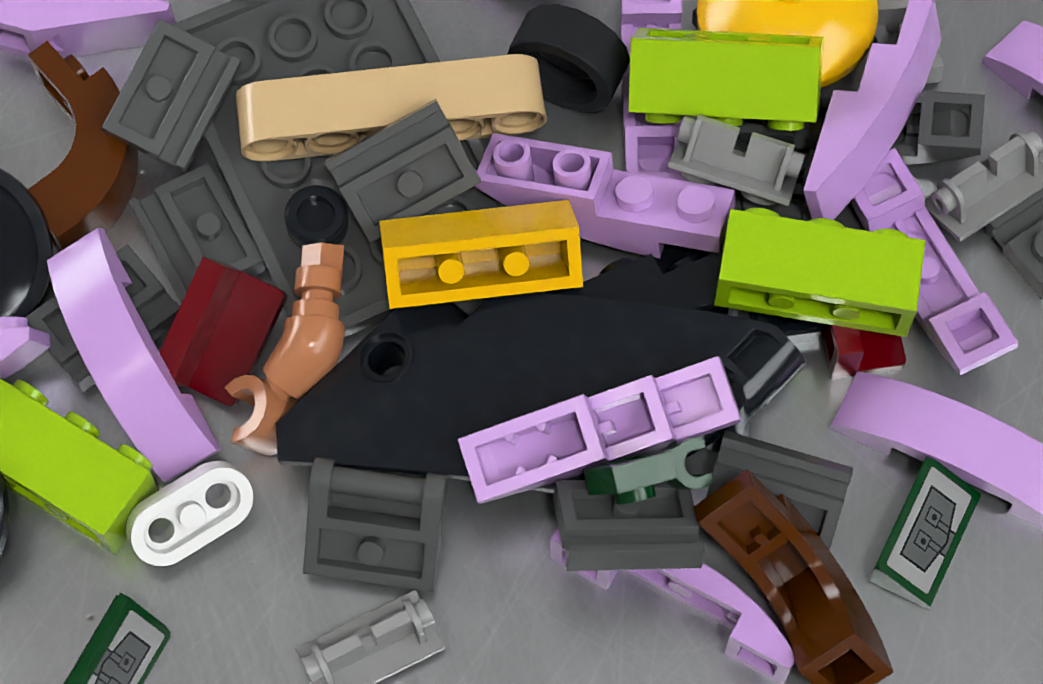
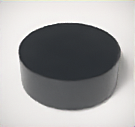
(316, 216)

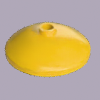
(845, 24)

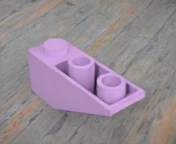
(79, 25)

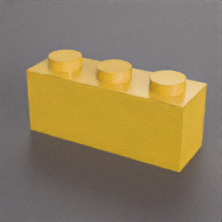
(481, 254)

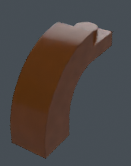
(99, 171)
(801, 579)

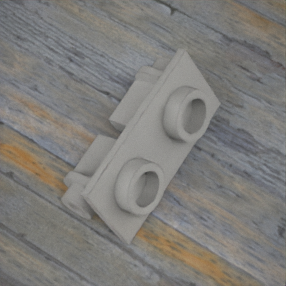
(761, 174)
(989, 187)
(373, 644)

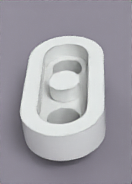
(190, 516)

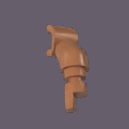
(304, 353)

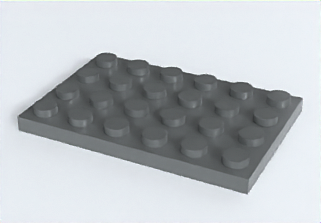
(306, 40)

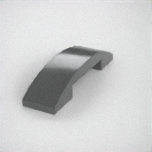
(938, 129)

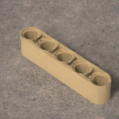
(339, 109)

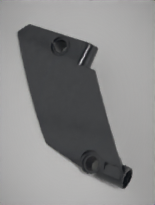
(509, 362)

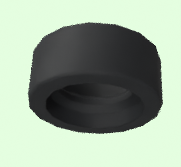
(576, 56)

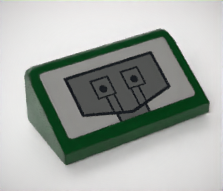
(925, 534)
(121, 646)

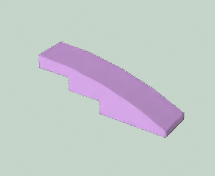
(868, 122)
(598, 429)

